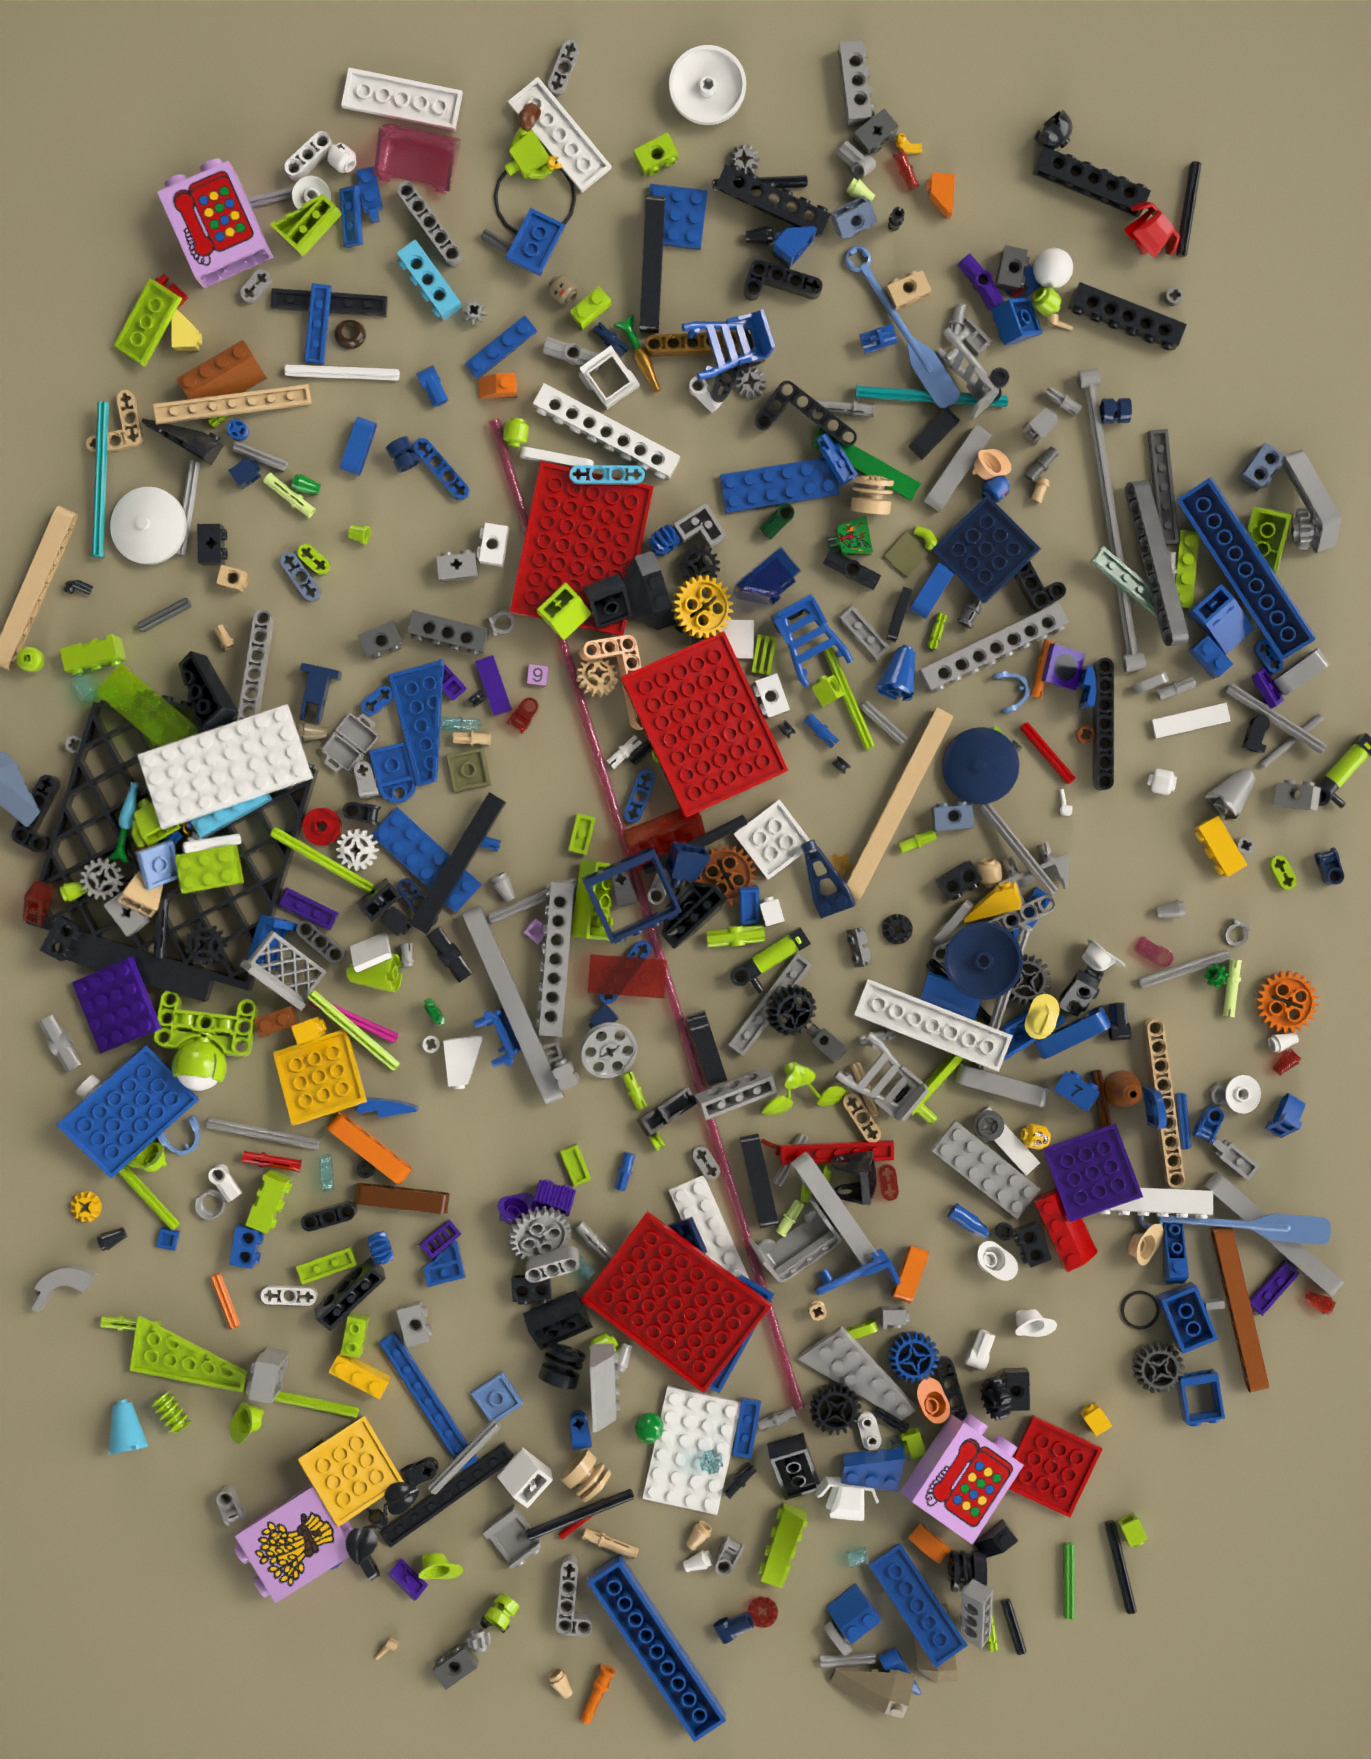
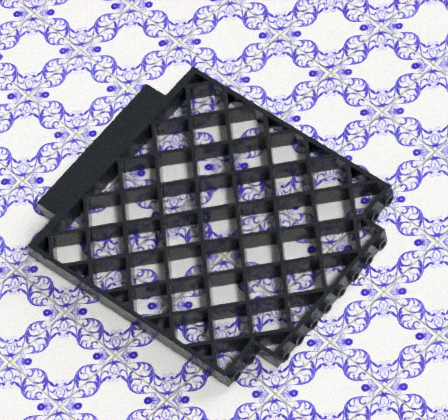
(101, 952)

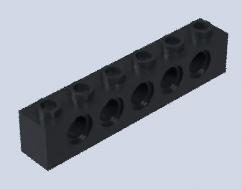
(1081, 184)
(761, 202)
(1173, 328)

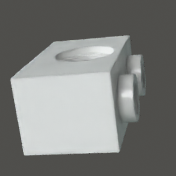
(493, 556)
(771, 684)

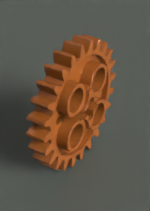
(740, 867)

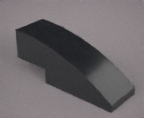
(667, 1111)

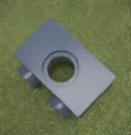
(842, 217)
(963, 821)

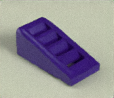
(428, 1251)

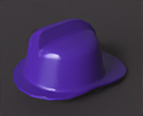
(512, 1207)

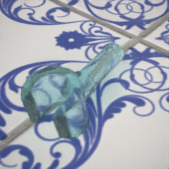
(894, 1445)

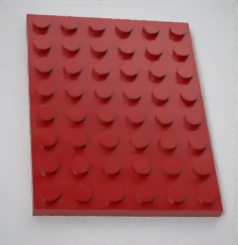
(578, 538)
(704, 724)
(676, 1302)

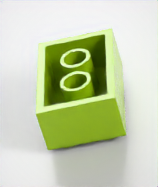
(209, 869)

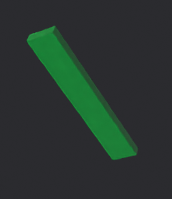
(871, 465)

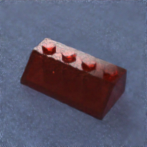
(661, 832)

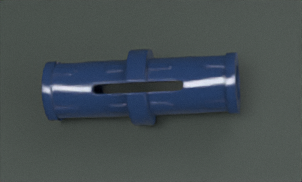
(610, 339)

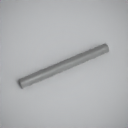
(1290, 742)

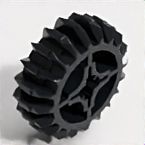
(785, 1005)
(830, 1414)

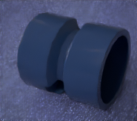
(1122, 410)
(401, 451)

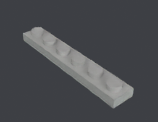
(758, 1018)

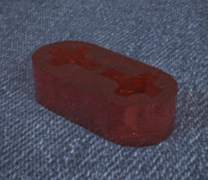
(893, 1182)

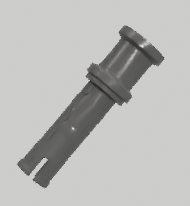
(970, 613)

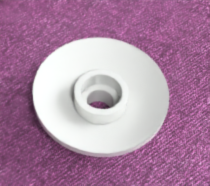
(307, 184)
(1249, 1096)

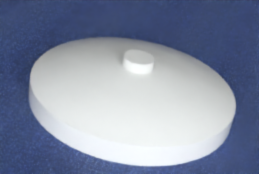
(707, 85)
(148, 525)

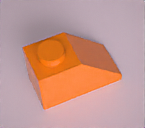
(942, 192)
(498, 386)

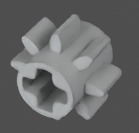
(474, 306)
(478, 1640)

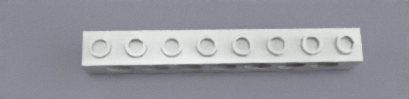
(548, 395)

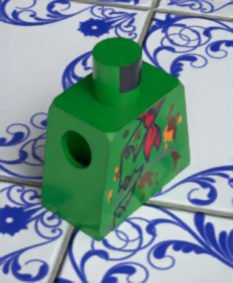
(852, 538)

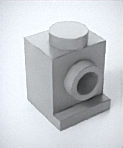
(894, 1316)

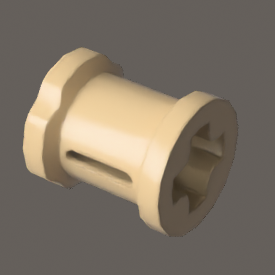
(814, 1305)

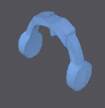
(1023, 681)
(195, 1126)

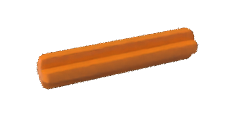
(225, 1301)

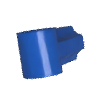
(431, 383)

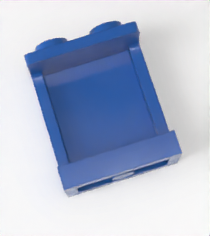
(264, 927)

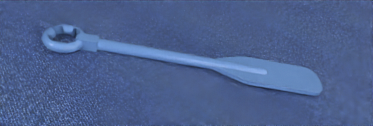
(922, 358)
(1273, 1226)

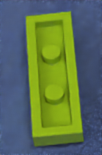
(326, 1265)

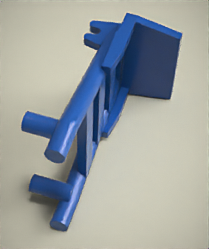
(506, 1035)
(879, 1263)

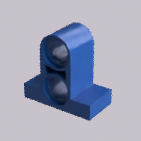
(1287, 1116)

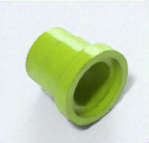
(360, 533)

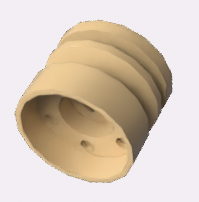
(871, 495)
(589, 1478)

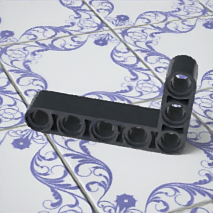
(807, 410)

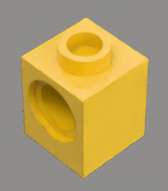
(1095, 1418)

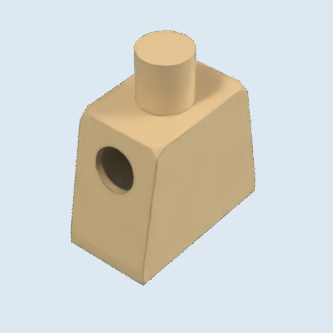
(139, 898)

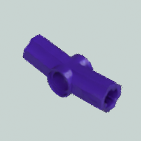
(973, 271)

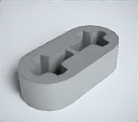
(252, 283)
(1150, 683)
(702, 1165)
(838, 1638)

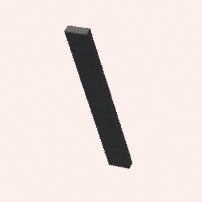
(458, 863)
(447, 1495)

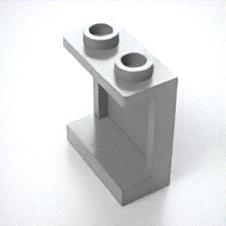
(510, 1537)

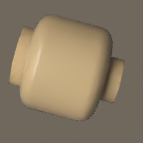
(990, 872)

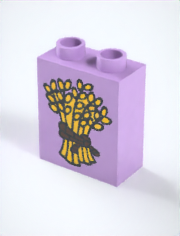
(292, 1544)

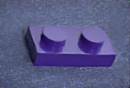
(1267, 688)
(407, 1579)

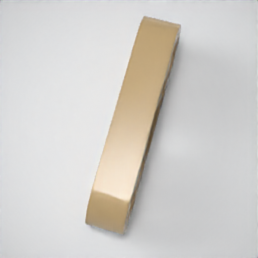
(865, 1132)

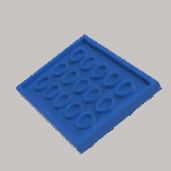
(127, 1111)

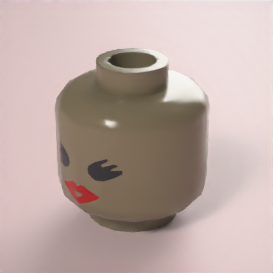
(562, 289)

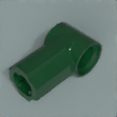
(776, 522)

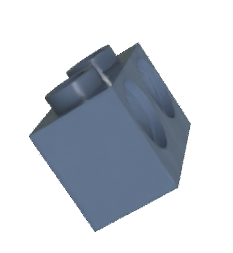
(1259, 464)

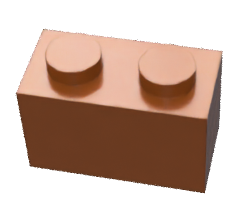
(277, 1021)

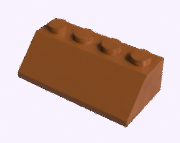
(226, 373)

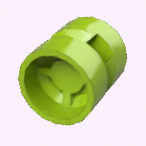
(503, 1609)

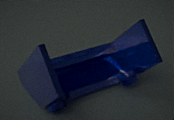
(767, 579)

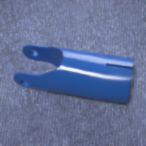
(968, 1220)

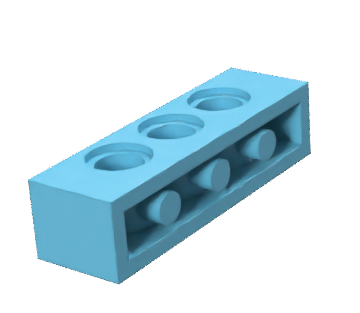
(414, 253)

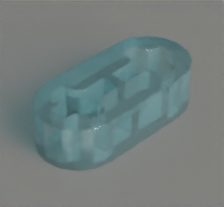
(327, 1175)

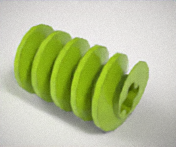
(170, 1412)

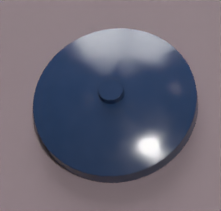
(980, 765)
(983, 960)

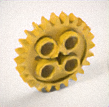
(692, 592)

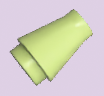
(858, 188)

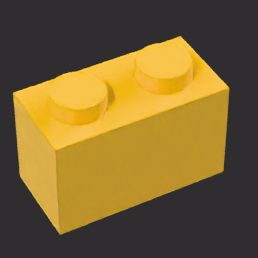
(309, 1029)

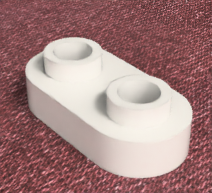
(869, 1431)

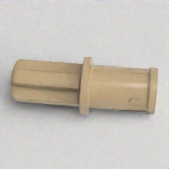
(471, 738)

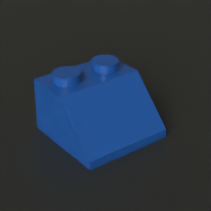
(792, 244)
(1016, 320)
(853, 1613)

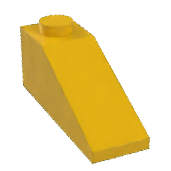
(998, 901)

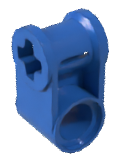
(1208, 1125)
(580, 1432)

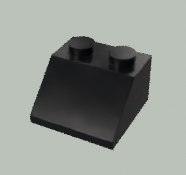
(608, 601)

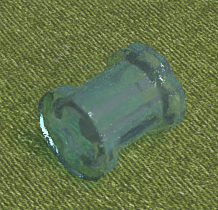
(857, 1557)

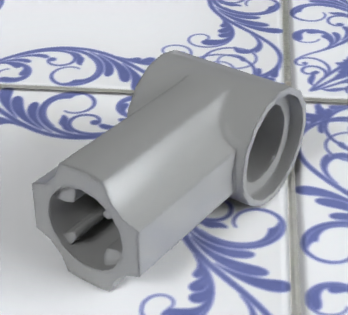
(860, 164)

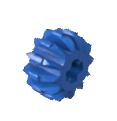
(664, 540)
(380, 1247)

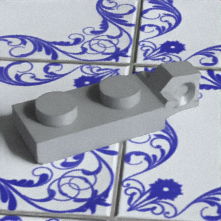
(1235, 1158)

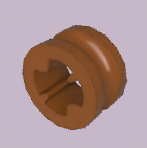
(1079, 732)

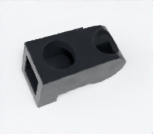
(1255, 734)

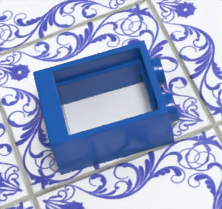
(1196, 1378)

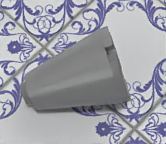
(1231, 795)

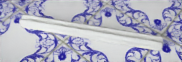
(342, 372)

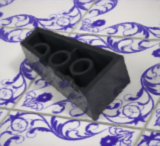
(206, 692)

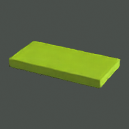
(147, 322)

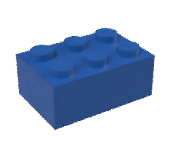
(1187, 1317)

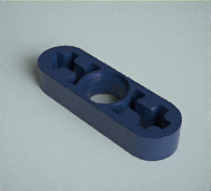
(413, 887)

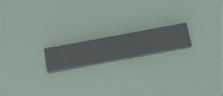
(1163, 484)

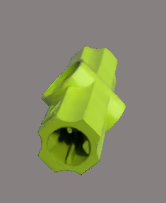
(735, 936)

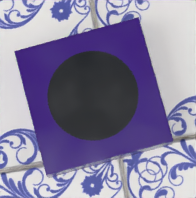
(1063, 667)

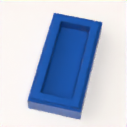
(749, 905)

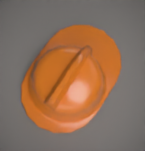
(933, 1401)

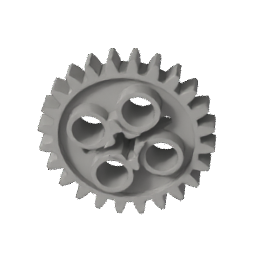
(539, 1232)

